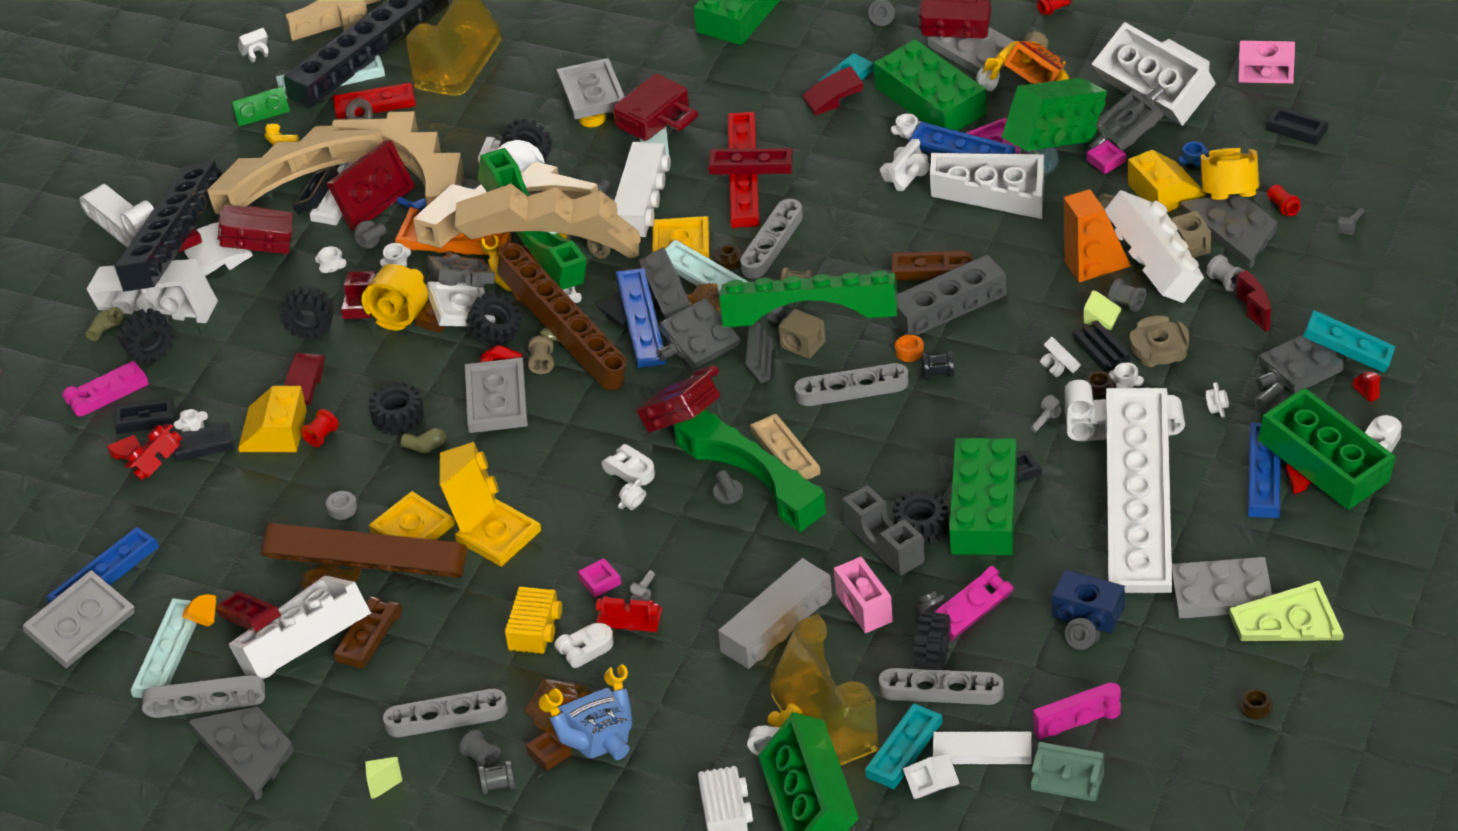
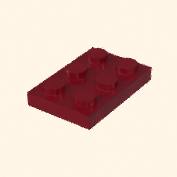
(371, 184)

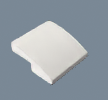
(212, 255)

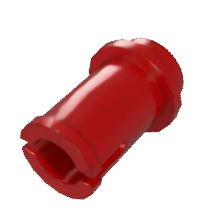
(1049, 6)
(1288, 204)

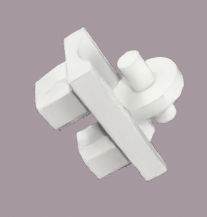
(906, 165)

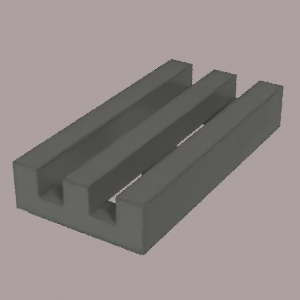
(759, 352)

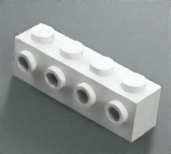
(641, 184)

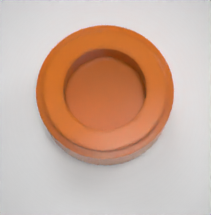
(909, 348)

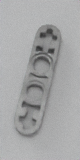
(767, 237)
(852, 388)
(940, 691)
(203, 693)
(444, 708)

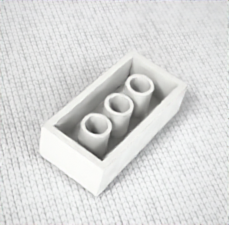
(1142, 63)

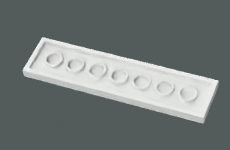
(1138, 490)

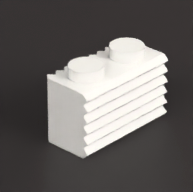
(723, 800)

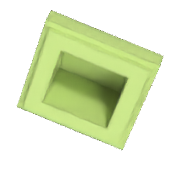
(1101, 309)
(382, 775)

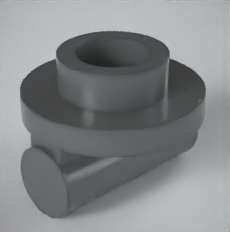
(881, 12)
(368, 234)
(1269, 399)
(727, 490)
(930, 602)
(1081, 633)

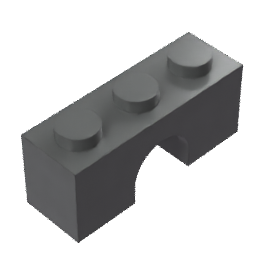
(895, 544)

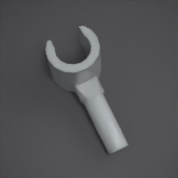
(1051, 409)
(640, 590)

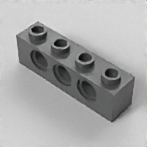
(950, 296)

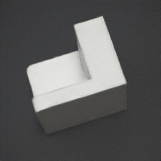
(931, 775)

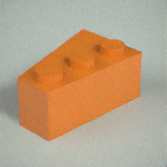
(1089, 238)

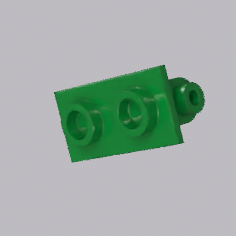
(260, 106)

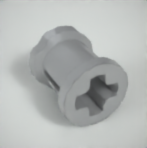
(1224, 272)

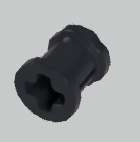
(929, 370)

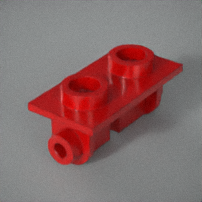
(160, 441)
(634, 616)

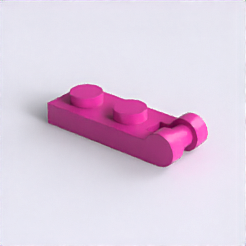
(105, 389)
(975, 601)
(1077, 710)

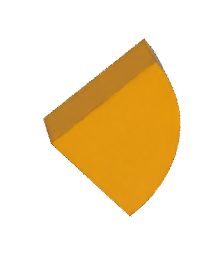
(201, 610)

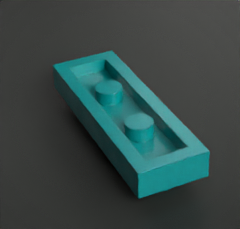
(1349, 341)
(903, 746)

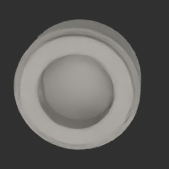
(341, 505)

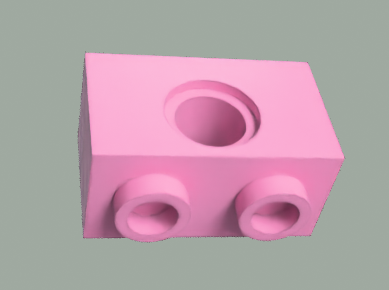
(1266, 62)
(863, 595)

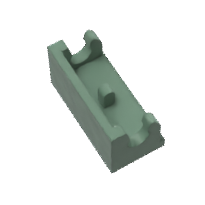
(1067, 771)

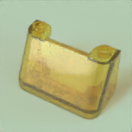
(454, 51)
(806, 682)

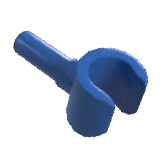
(420, 204)

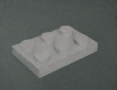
(970, 51)
(590, 88)
(496, 395)
(1217, 586)
(78, 619)

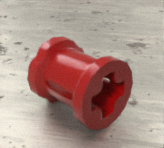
(319, 428)

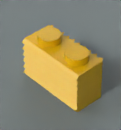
(533, 620)

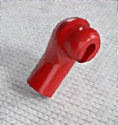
(499, 353)

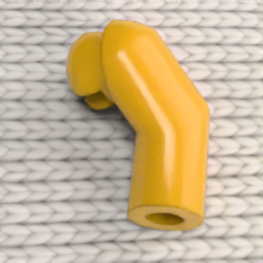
(273, 136)
(777, 718)

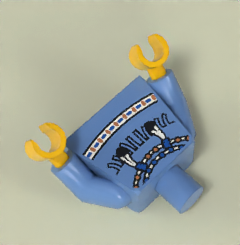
(594, 722)

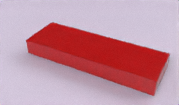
(380, 99)

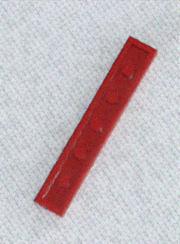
(743, 187)

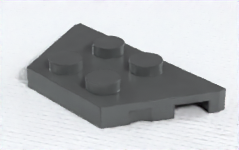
(1235, 224)
(246, 745)

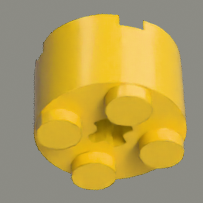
(1230, 172)
(395, 296)

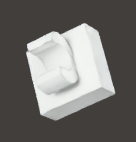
(252, 42)
(1060, 357)

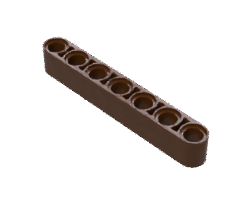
(562, 316)
(364, 550)

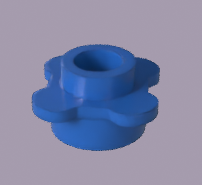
(1192, 153)

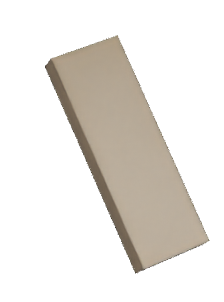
(782, 443)

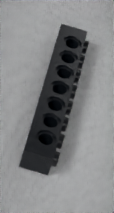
(357, 48)
(167, 227)

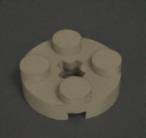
(1152, 353)

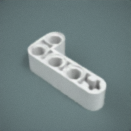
(115, 213)
(1088, 419)

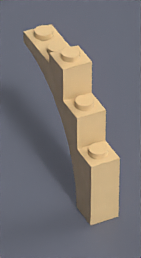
(325, 15)
(417, 150)
(288, 160)
(548, 211)
(437, 221)

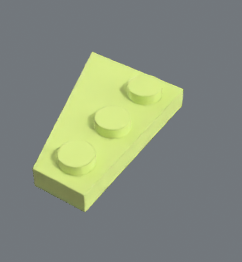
(1288, 616)

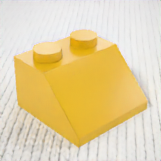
(1161, 180)
(274, 421)
(467, 484)

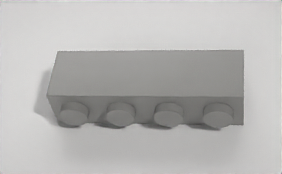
(775, 613)

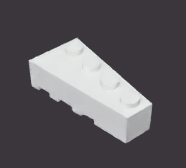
(990, 180)
(1155, 244)
(179, 292)
(303, 624)

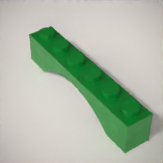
(554, 254)
(869, 294)
(711, 439)

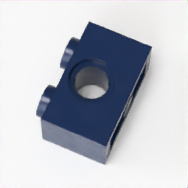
(1088, 598)

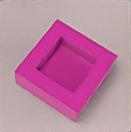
(1106, 157)
(599, 577)

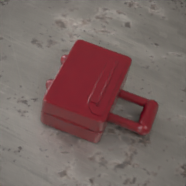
(955, 18)
(653, 107)
(255, 229)
(680, 400)

